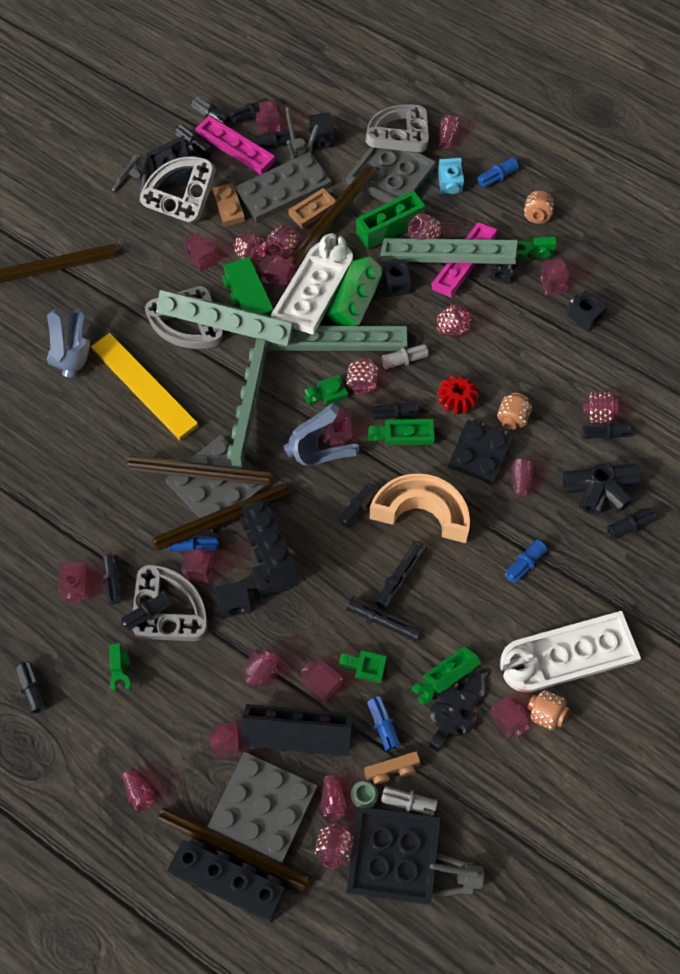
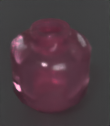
(261, 668)

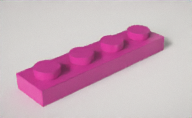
(235, 145)
(455, 273)

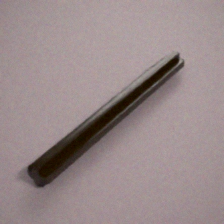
(333, 213)
(57, 262)
(199, 470)
(217, 518)
(234, 849)

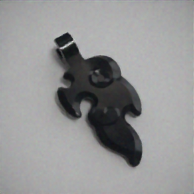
(447, 711)

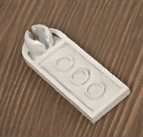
(315, 284)
(569, 653)

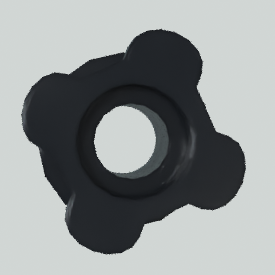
(503, 272)

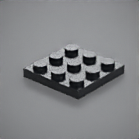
(393, 856)

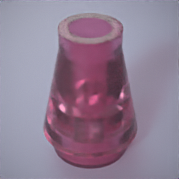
(448, 130)
(522, 474)
(138, 791)
(333, 801)

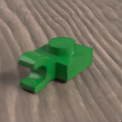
(539, 248)
(328, 390)
(118, 662)
(368, 665)

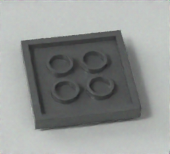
(396, 172)
(211, 495)
(263, 807)

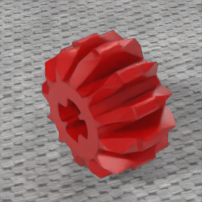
(457, 394)

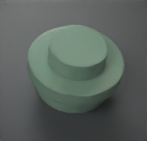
(364, 794)

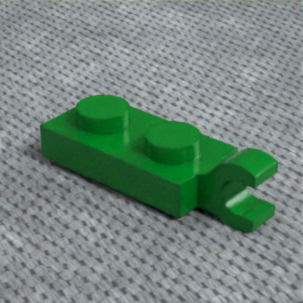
(403, 432)
(446, 674)

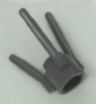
(297, 145)
(136, 168)
(468, 874)

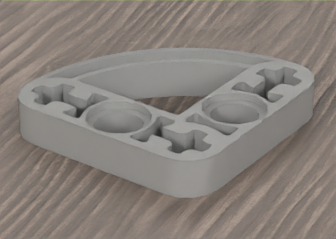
(383, 137)
(189, 201)
(181, 339)
(174, 578)

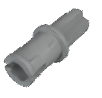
(404, 356)
(409, 801)

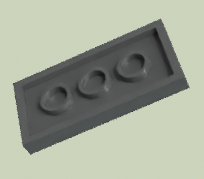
(283, 186)

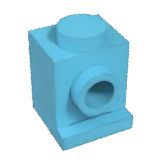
(450, 176)

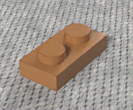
(228, 205)
(311, 208)
(401, 765)

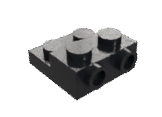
(172, 150)
(480, 451)

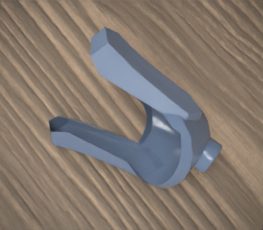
(77, 351)
(304, 441)

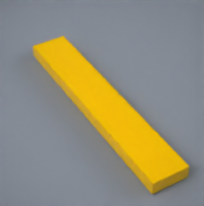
(145, 387)

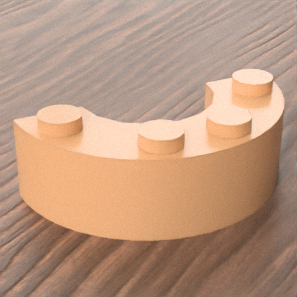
(425, 493)

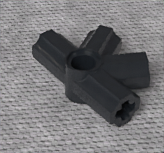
(597, 491)

